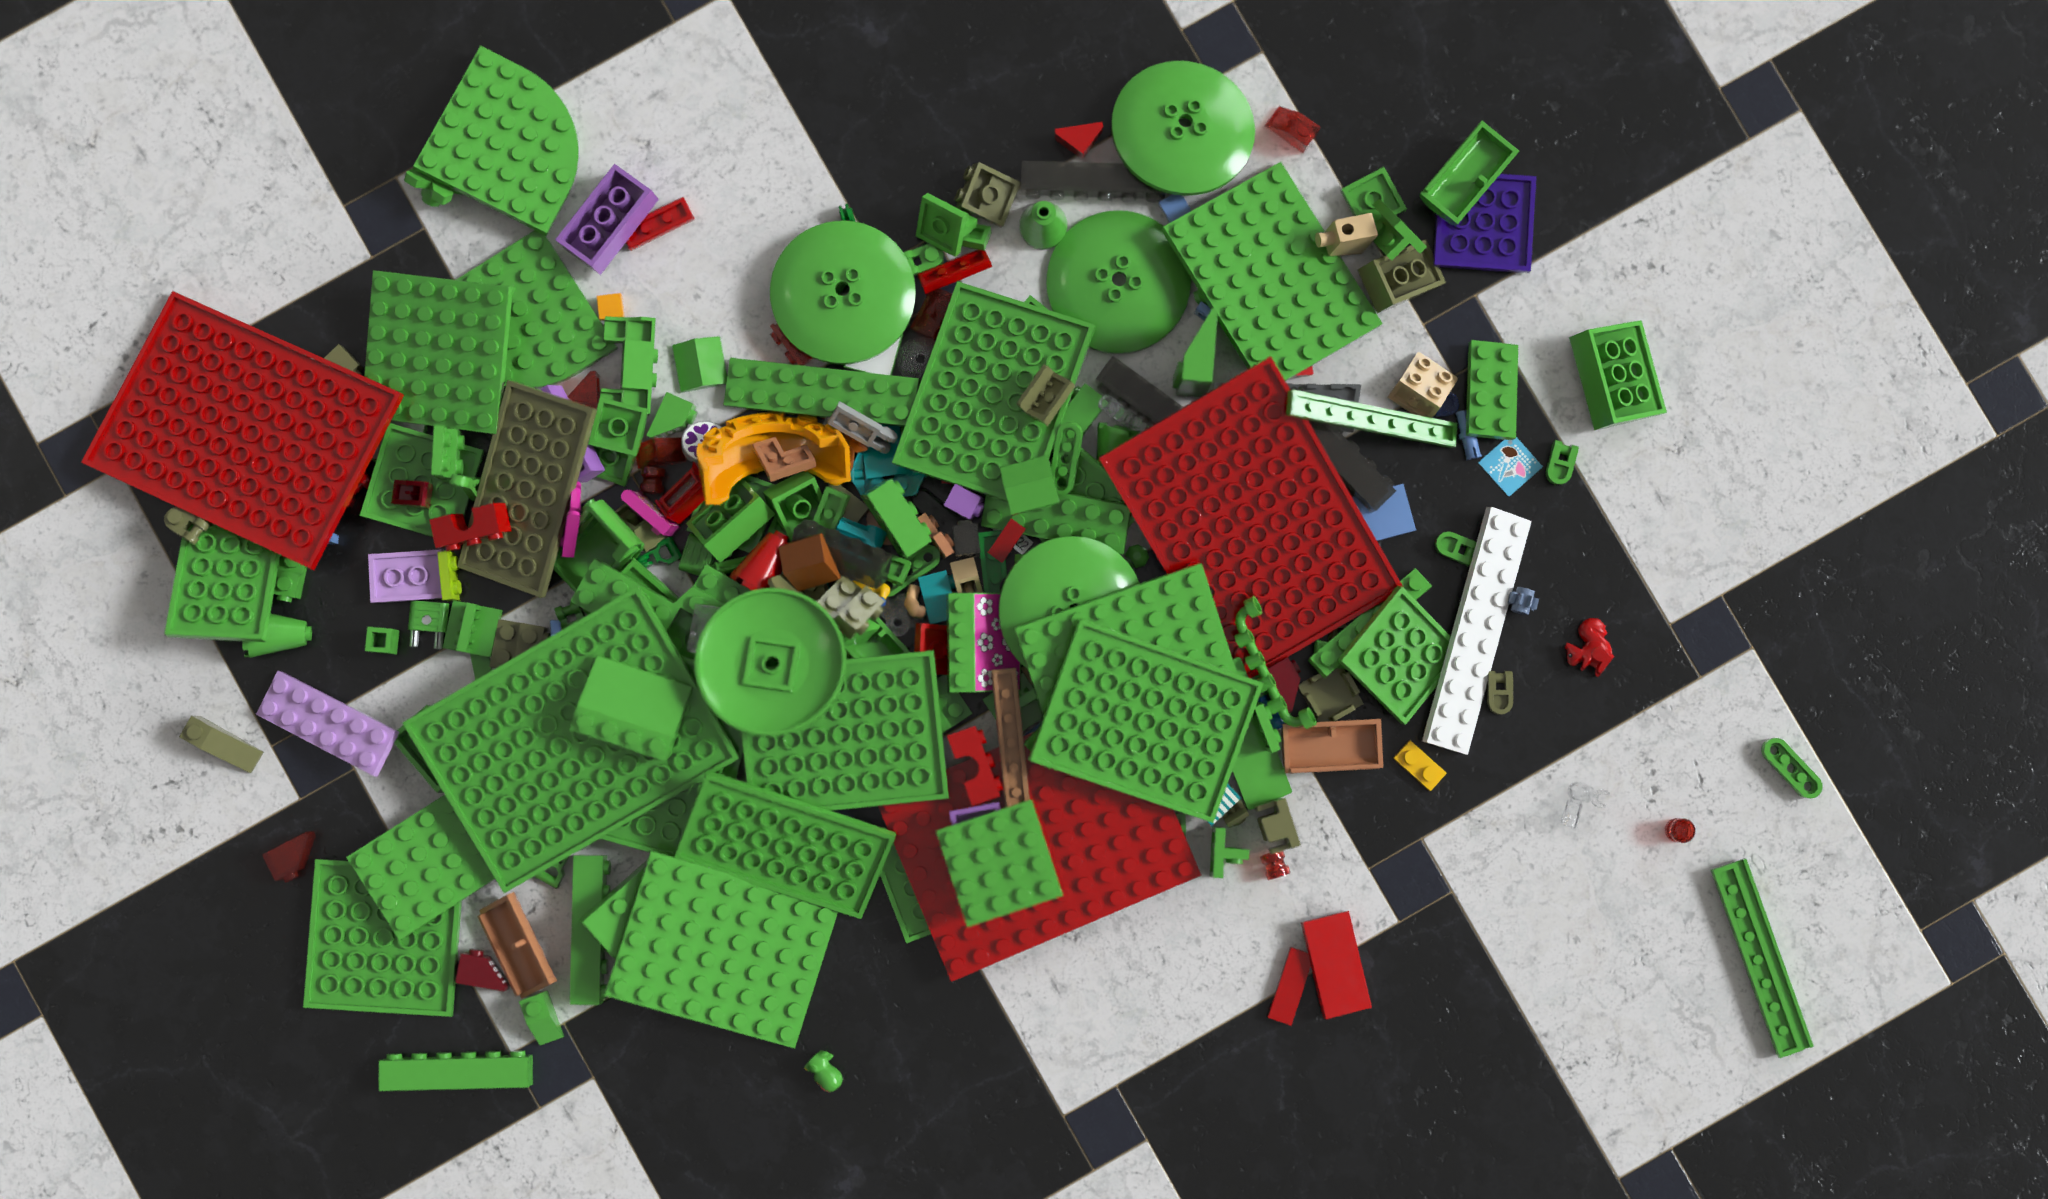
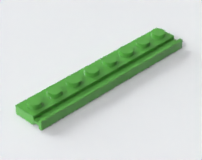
(1762, 958)

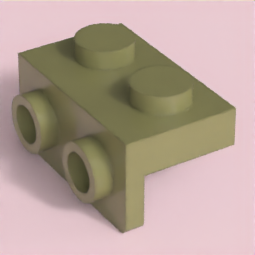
(1045, 395)

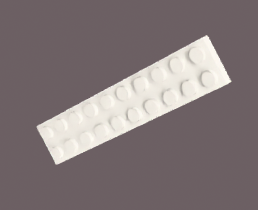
(1476, 630)

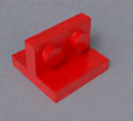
(933, 638)

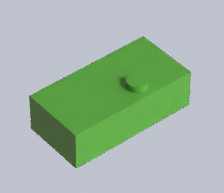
(610, 915)

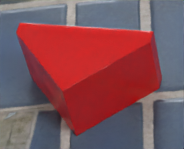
(1079, 138)

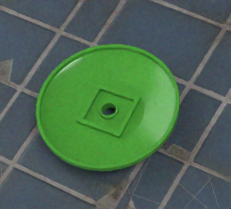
(1175, 156)
(1125, 315)
(851, 325)
(1054, 578)
(764, 627)

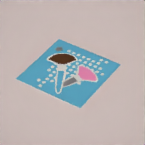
(1510, 465)

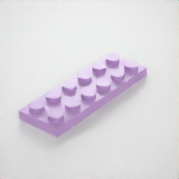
(327, 723)

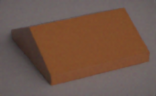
(808, 562)

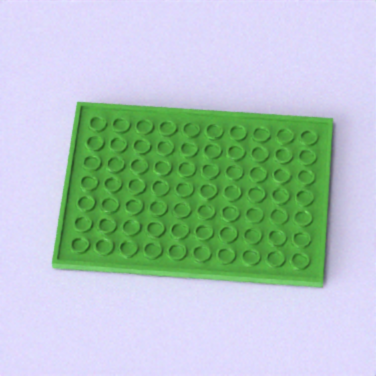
(530, 782)

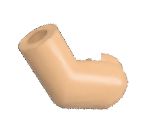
(911, 603)

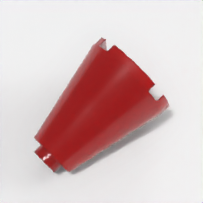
(761, 563)

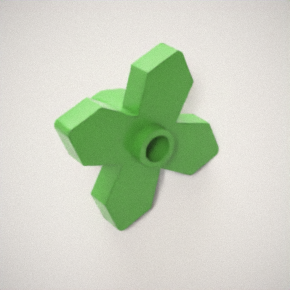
(432, 192)

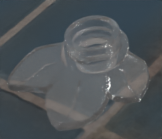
(896, 610)

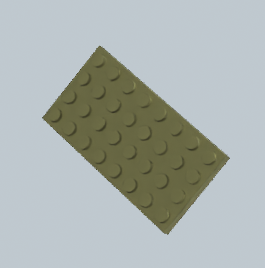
(532, 470)

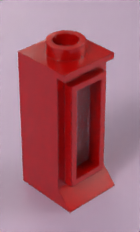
(682, 497)

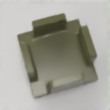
(1331, 696)
(1278, 825)

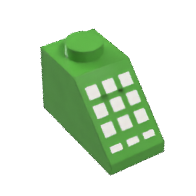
(672, 417)

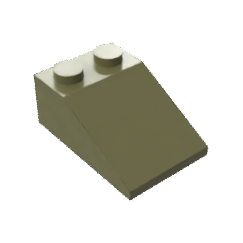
(1400, 279)

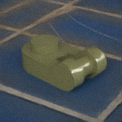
(180, 521)
(1500, 700)

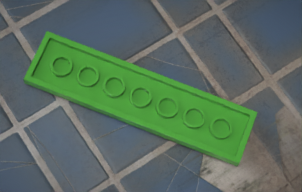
(818, 390)

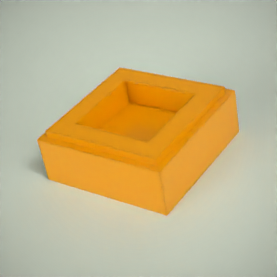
(610, 305)

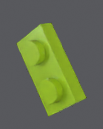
(449, 581)

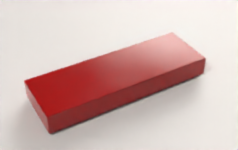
(661, 222)
(954, 270)
(1290, 986)

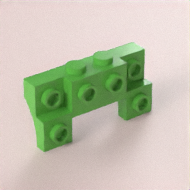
(637, 359)

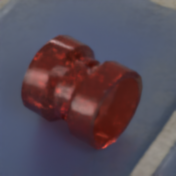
(650, 485)
(1684, 830)
(1275, 870)

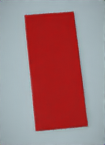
(1006, 540)

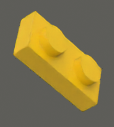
(1419, 765)

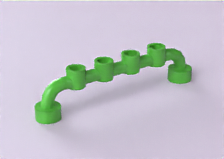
(1256, 661)

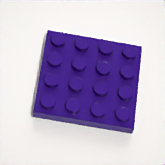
(1494, 231)

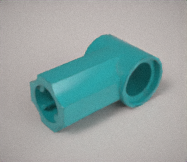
(867, 534)

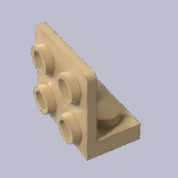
(1423, 387)

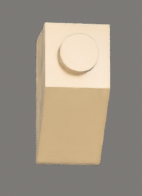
(966, 576)

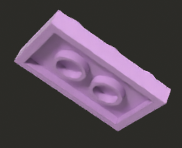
(404, 576)

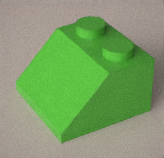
(794, 501)

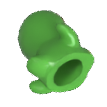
(824, 1073)

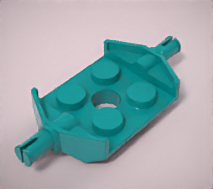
(910, 481)

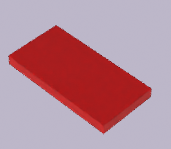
(1336, 965)

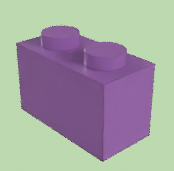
(965, 502)

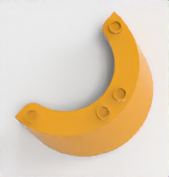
(729, 456)

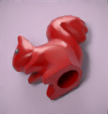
(1596, 651)

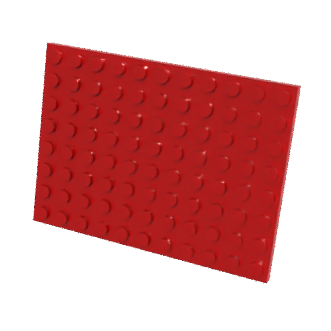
(243, 429)
(1259, 510)
(1100, 841)

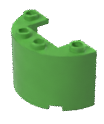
(599, 536)

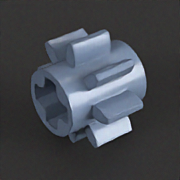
(1523, 601)

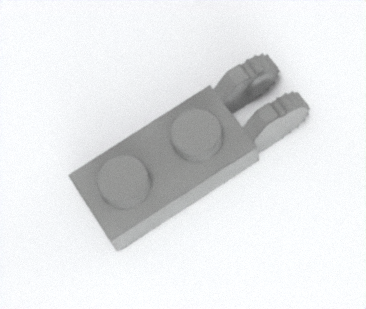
(862, 428)

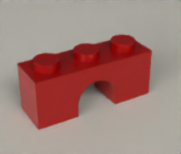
(489, 522)
(970, 743)

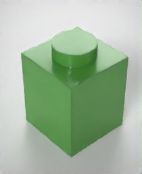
(382, 640)

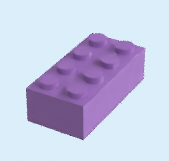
(607, 219)

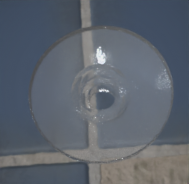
(909, 352)

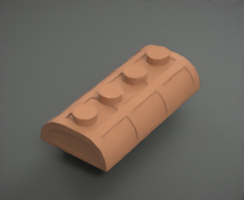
(1332, 746)
(516, 946)

